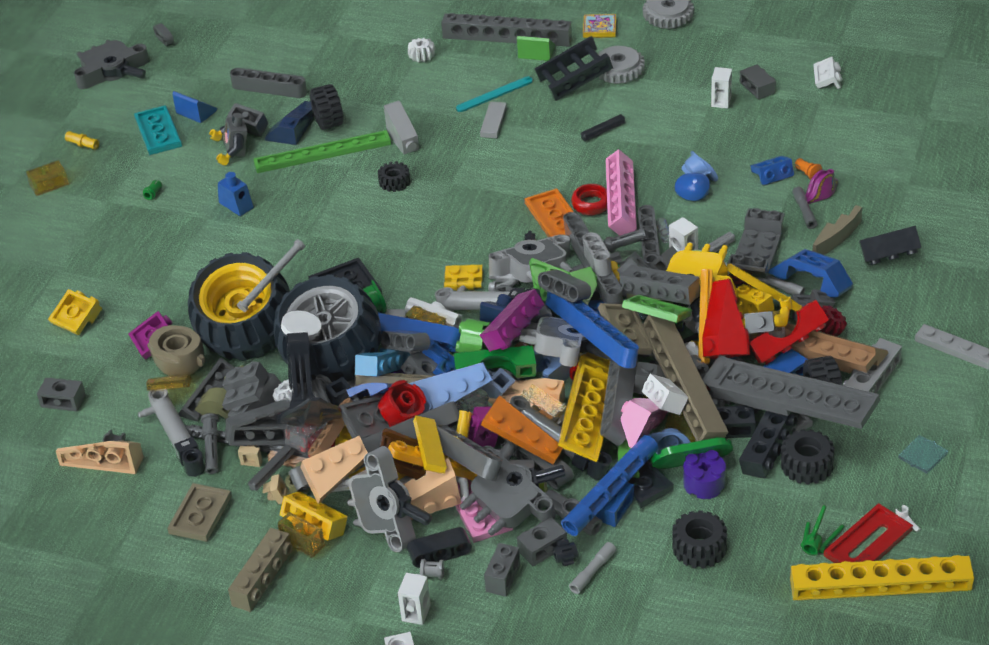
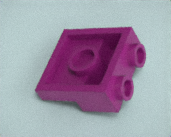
(142, 333)

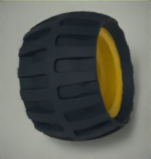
(215, 309)

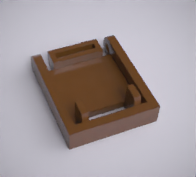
(401, 466)

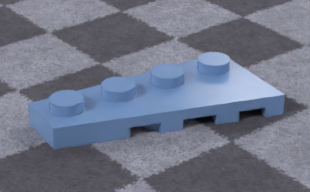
(453, 385)

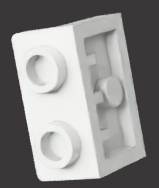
(827, 72)

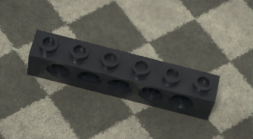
(766, 443)

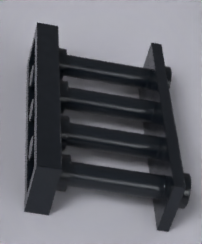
(579, 77)

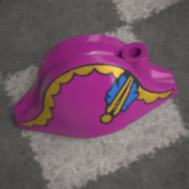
(821, 186)

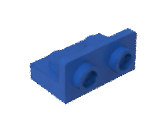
(773, 169)

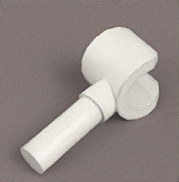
(905, 515)

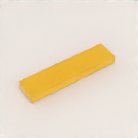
(429, 444)

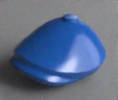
(692, 186)

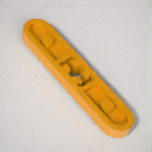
(412, 455)

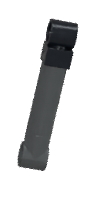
(595, 470)

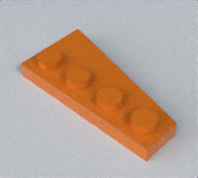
(520, 430)

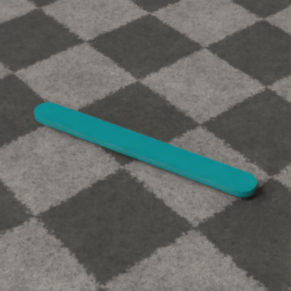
(494, 94)

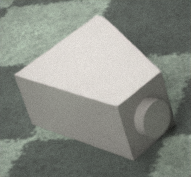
(400, 128)

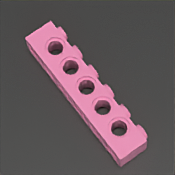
(620, 193)

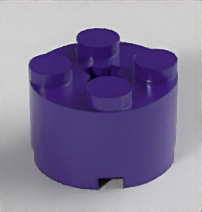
(704, 474)

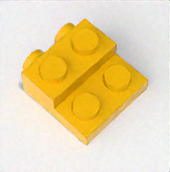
(75, 311)

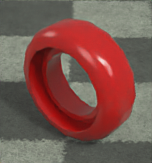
(590, 190)

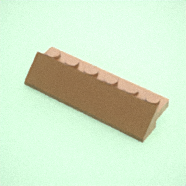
(847, 353)

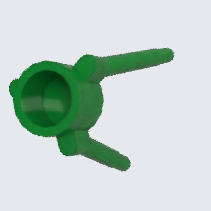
(813, 542)

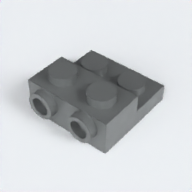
(244, 385)

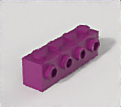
(512, 320)

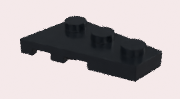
(650, 485)

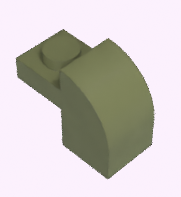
(212, 402)

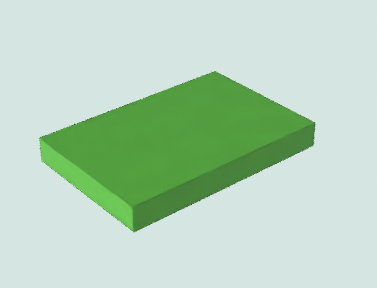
(657, 308)

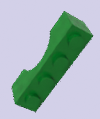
(517, 360)

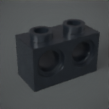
(738, 421)

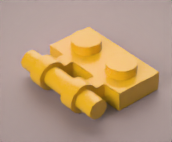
(465, 275)

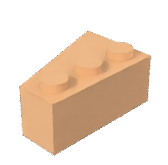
(332, 466)
(434, 490)

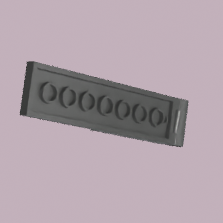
(788, 393)

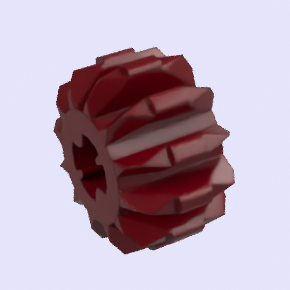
(836, 322)

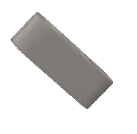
(597, 254)

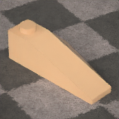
(551, 386)
(105, 456)

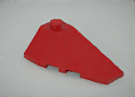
(723, 325)

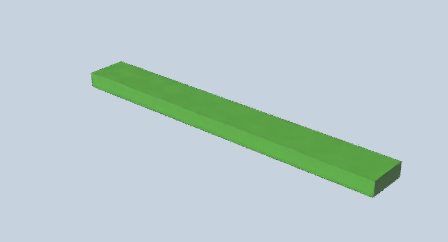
(322, 151)

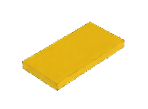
(760, 285)

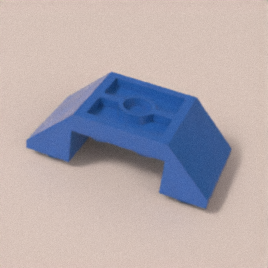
(834, 275)

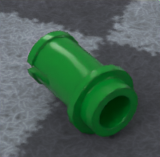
(150, 191)

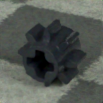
(565, 552)

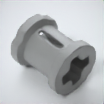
(432, 569)

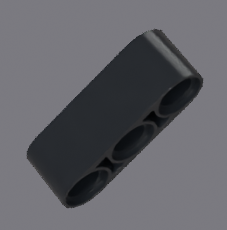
(439, 546)

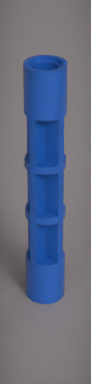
(609, 485)

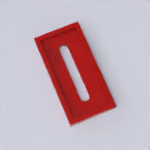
(877, 517)

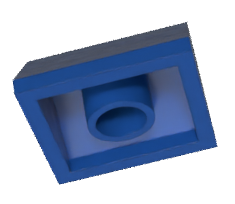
(192, 107)

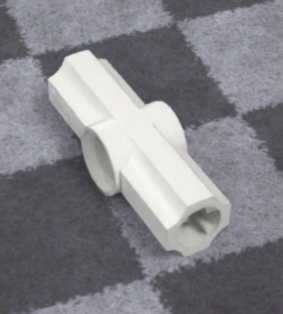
(453, 319)

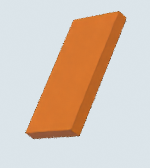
(549, 211)

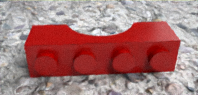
(809, 318)

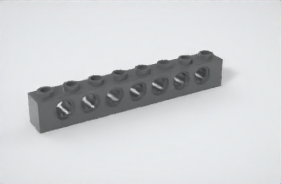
(478, 28)

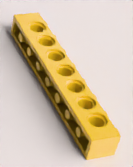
(892, 583)

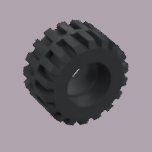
(326, 106)
(823, 369)
(807, 456)
(699, 526)

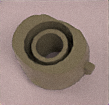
(176, 350)

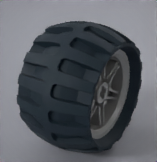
(347, 324)

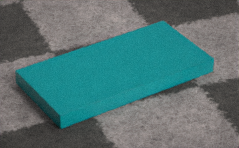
(157, 130)

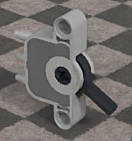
(516, 259)
(558, 339)
(383, 501)

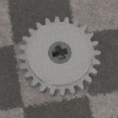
(668, 12)
(626, 64)

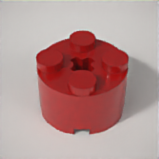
(401, 402)

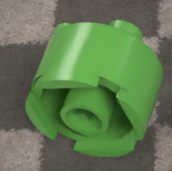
(470, 336)

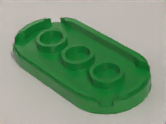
(675, 455)

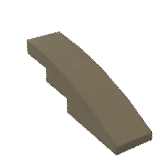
(836, 233)

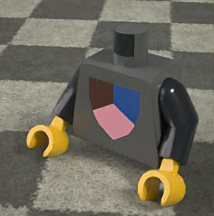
(234, 137)

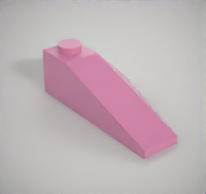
(639, 418)

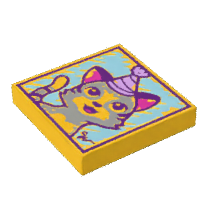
(599, 25)

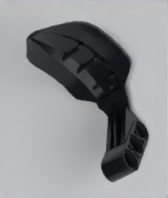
(304, 407)

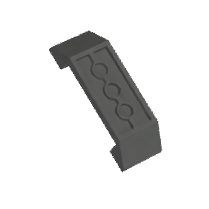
(758, 242)

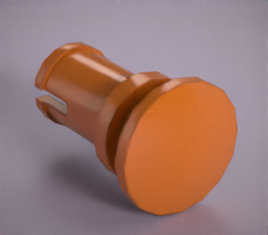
(809, 168)

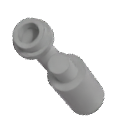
(507, 279)

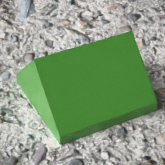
(535, 48)

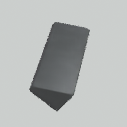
(214, 379)

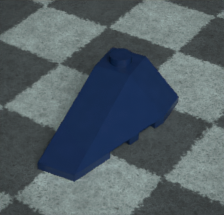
(292, 126)

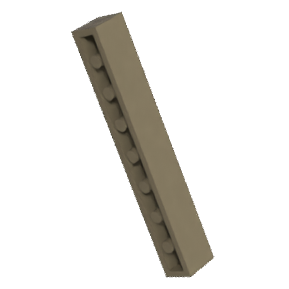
(680, 369)

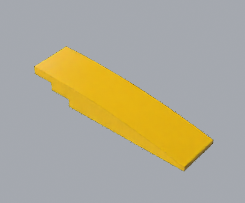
(585, 408)

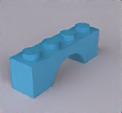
(380, 363)

